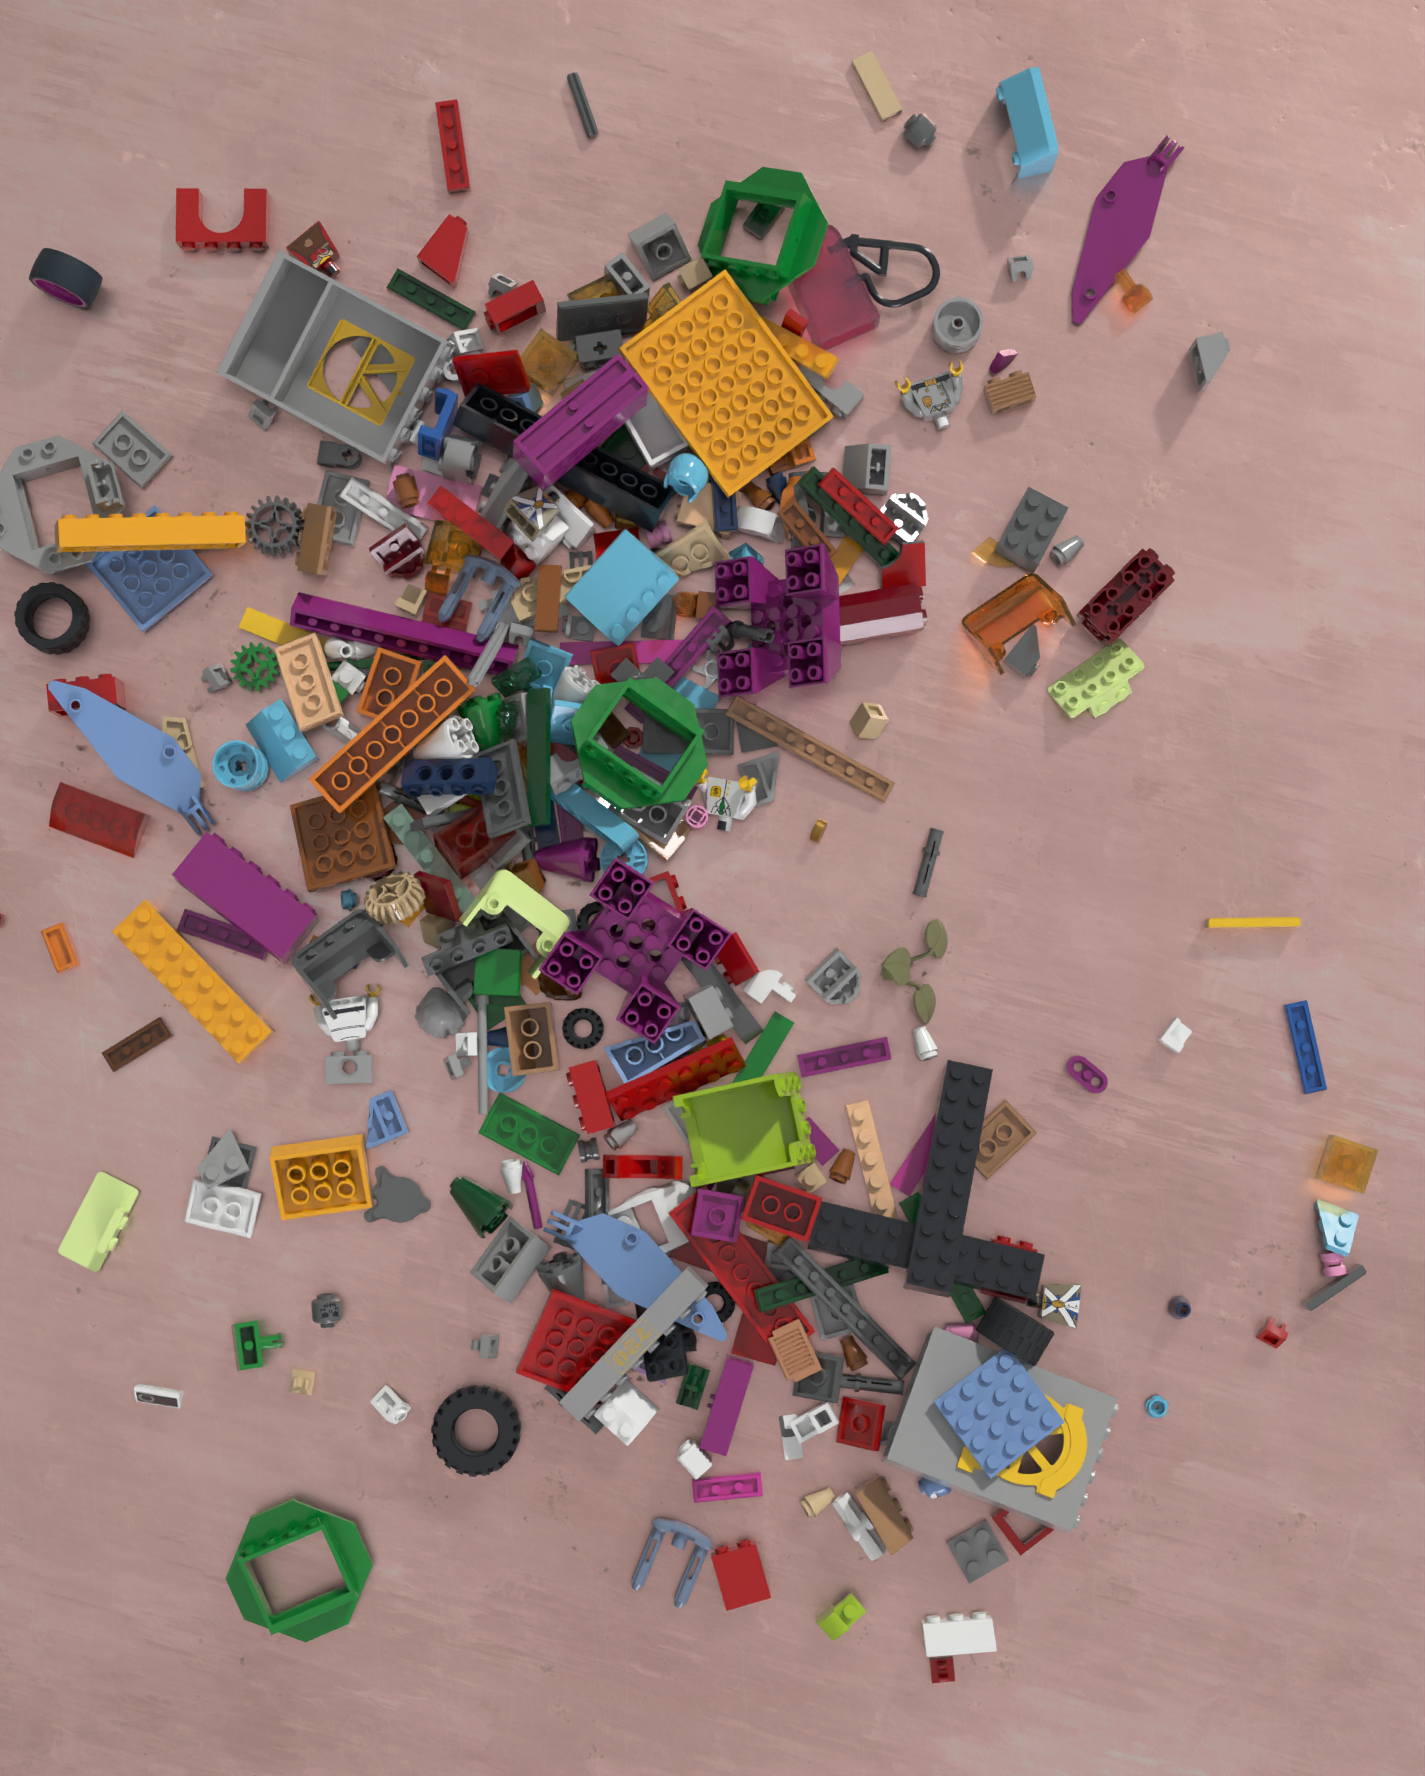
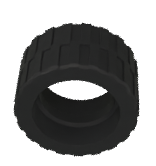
(33, 599)
(1015, 1331)

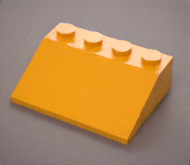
(321, 1177)

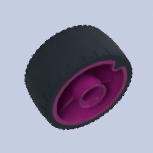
(65, 278)

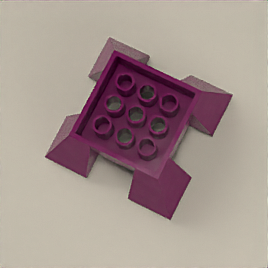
(798, 610)
(675, 934)

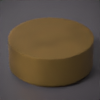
(818, 830)

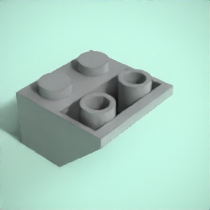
(868, 467)

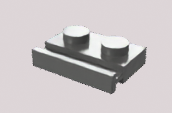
(660, 620)

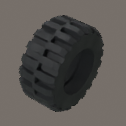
(476, 1462)

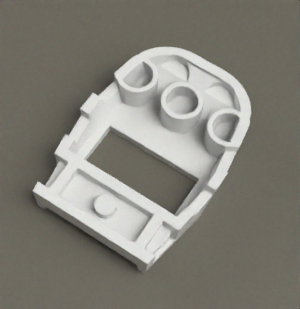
(664, 1199)

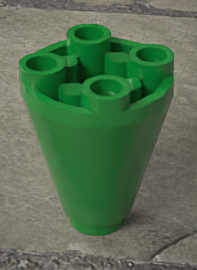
(483, 718)

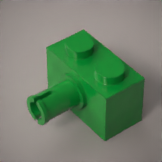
(249, 1345)

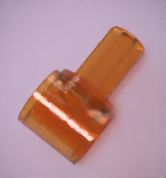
(1135, 295)
(686, 604)

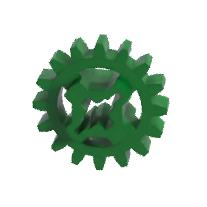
(244, 668)

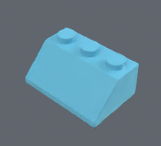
(281, 741)

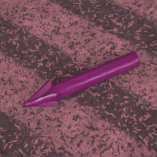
(528, 1176)

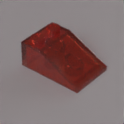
(467, 844)

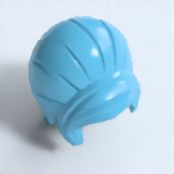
(687, 475)

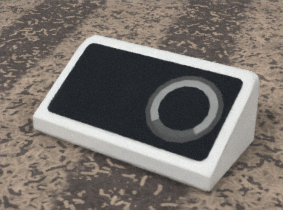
(158, 1395)

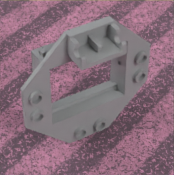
(41, 460)

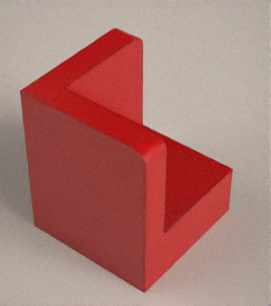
(518, 563)

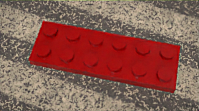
(676, 1079)

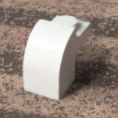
(760, 522)
(764, 982)

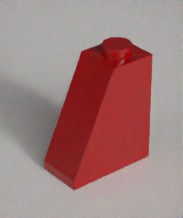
(446, 250)

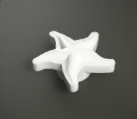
(709, 669)

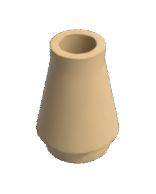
(817, 1502)

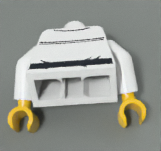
(354, 1019)

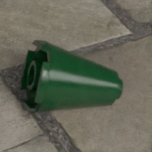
(479, 1205)

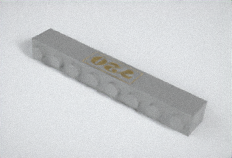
(634, 1343)

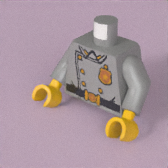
(934, 396)

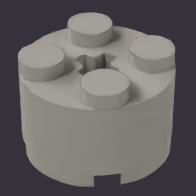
(460, 459)

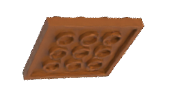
(342, 845)

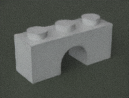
(841, 400)
(567, 773)

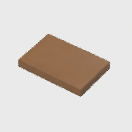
(1001, 1137)

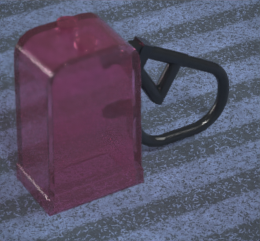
(834, 291)

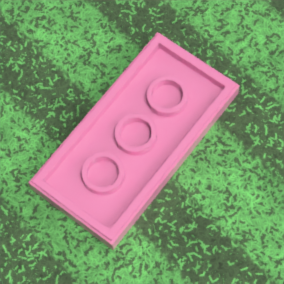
(427, 486)

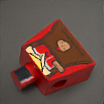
(316, 250)

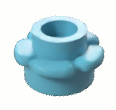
(348, 899)
(1161, 1411)

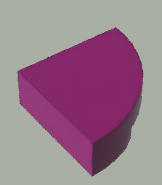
(1002, 360)

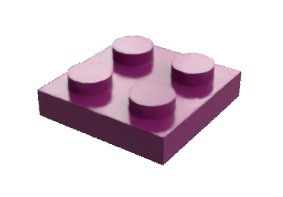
(717, 1215)

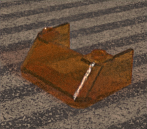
(1012, 613)

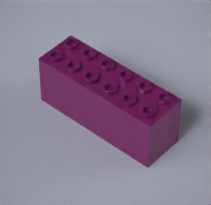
(580, 422)
(246, 896)

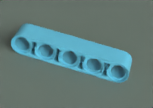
(596, 817)

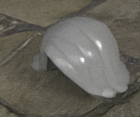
(439, 1014)

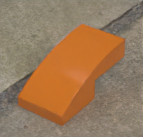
(796, 457)

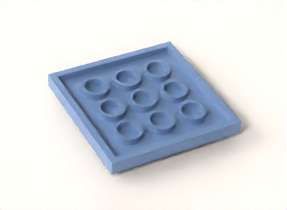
(150, 580)
(998, 1412)

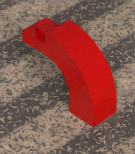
(643, 1166)

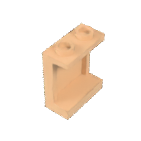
(700, 510)

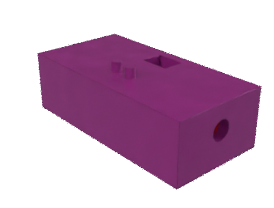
(726, 1405)

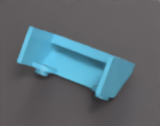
(1030, 122)

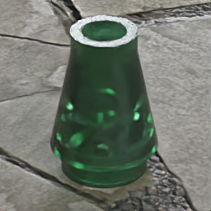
(506, 719)

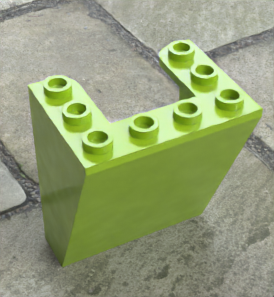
(746, 1128)

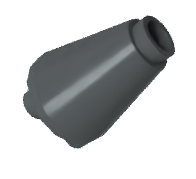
(563, 1274)

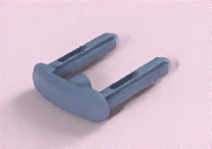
(491, 572)
(682, 1533)

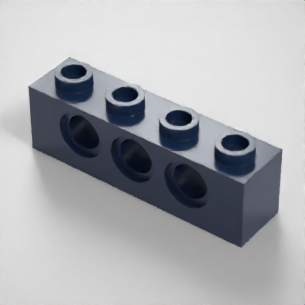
(449, 777)

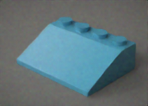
(622, 587)

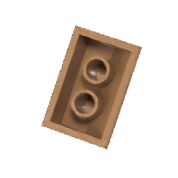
(316, 538)
(531, 1038)
(884, 1513)

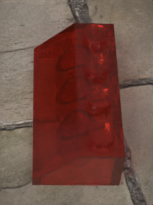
(97, 820)

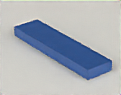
(1305, 1047)

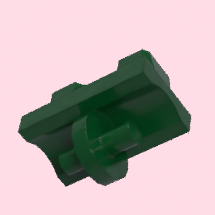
(693, 1386)

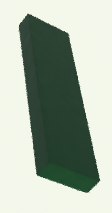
(431, 300)

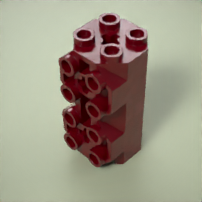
(1126, 596)
(881, 613)

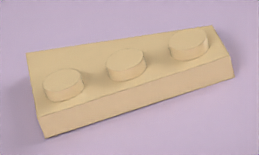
(179, 731)

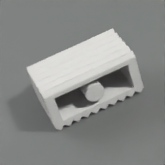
(694, 1458)

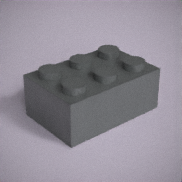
(1031, 529)

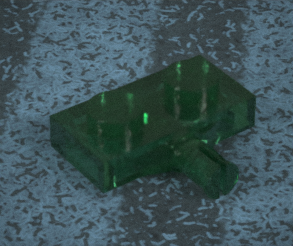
(517, 677)

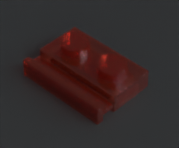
(458, 620)

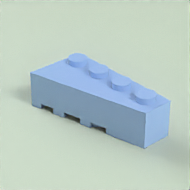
(640, 1056)

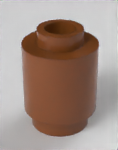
(406, 490)

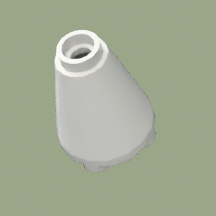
(573, 686)
(448, 741)

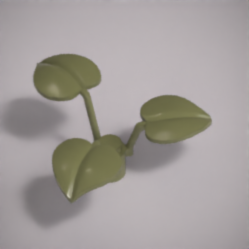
(897, 968)

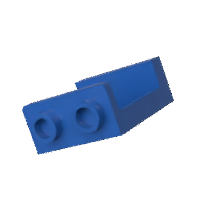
(432, 440)

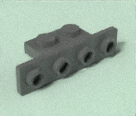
(464, 944)

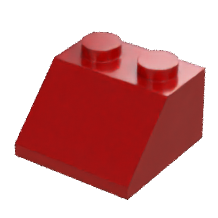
(736, 961)

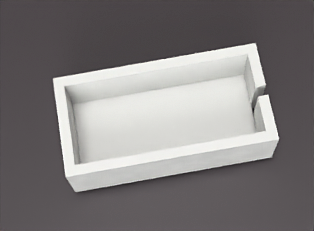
(655, 435)

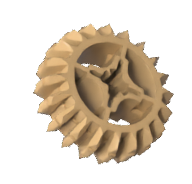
(394, 898)

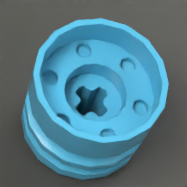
(228, 767)
(636, 854)

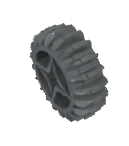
(265, 525)

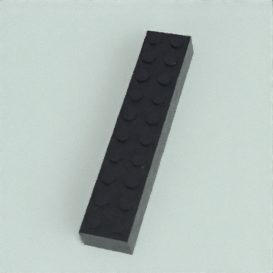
(596, 476)
(948, 1179)
(888, 1243)

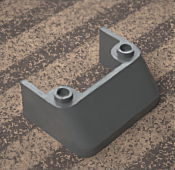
(341, 950)
(459, 977)

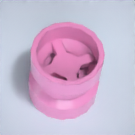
(659, 534)
(694, 818)
(1331, 1258)

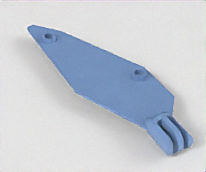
(136, 752)
(631, 1265)

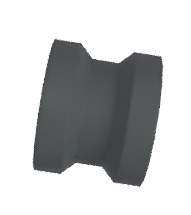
(588, 1150)

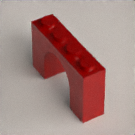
(250, 232)
(470, 522)

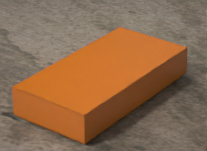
(60, 947)

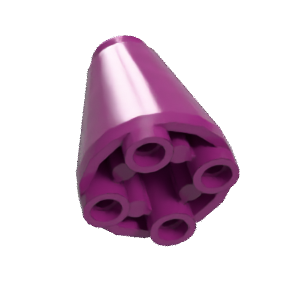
(571, 859)

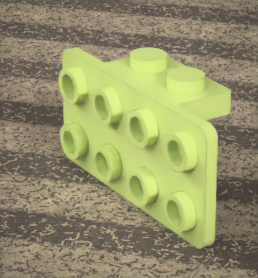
(1098, 681)
(98, 1221)

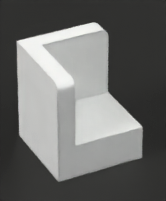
(1175, 1035)

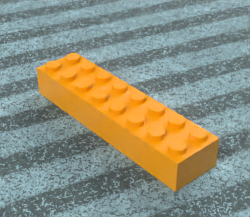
(149, 533)
(193, 981)

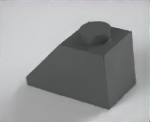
(1025, 654)

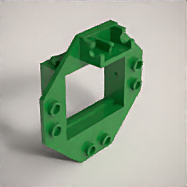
(801, 240)
(616, 779)
(280, 1527)

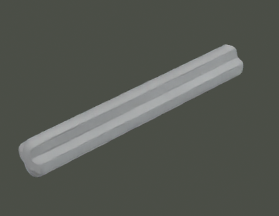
(488, 654)

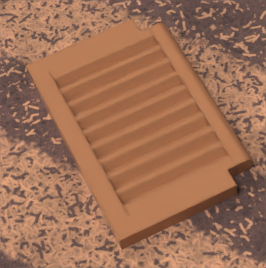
(794, 1351)

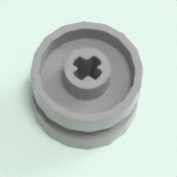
(948, 316)

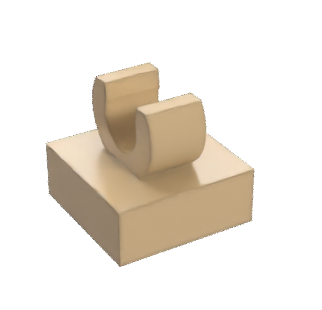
(302, 1381)

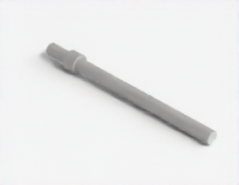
(482, 1001)

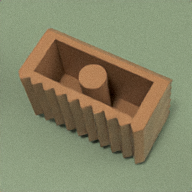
(1009, 392)

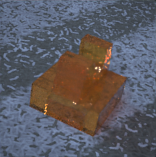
(437, 582)

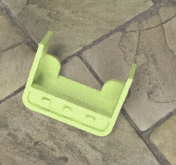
(509, 890)

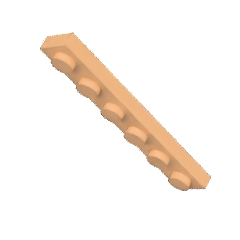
(871, 1159)

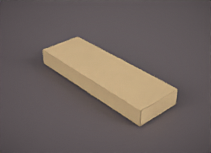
(877, 85)

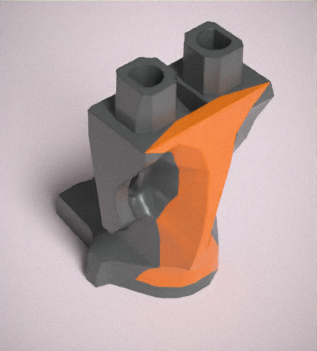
(796, 492)

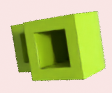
(838, 1619)

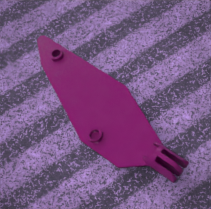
(1120, 224)

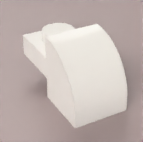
(814, 1422)

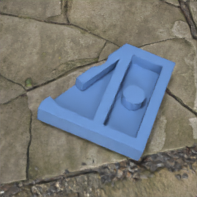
(384, 1120)

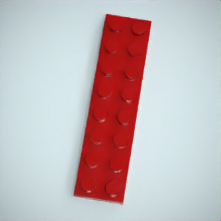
(739, 1272)

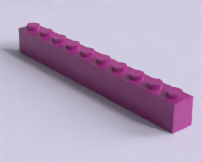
(395, 633)

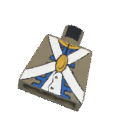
(532, 511)
(1058, 1303)

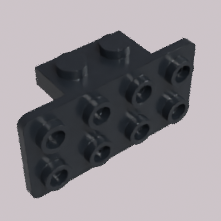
(669, 1357)

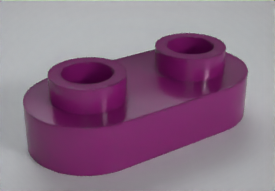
(1086, 1074)

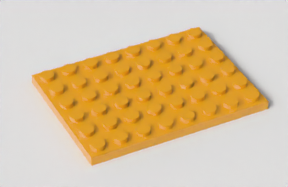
(726, 383)

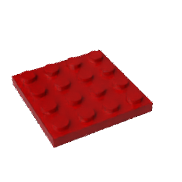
(569, 1340)

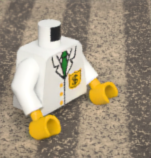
(728, 798)

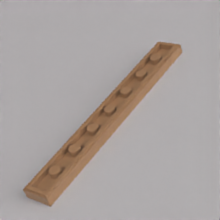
(810, 748)

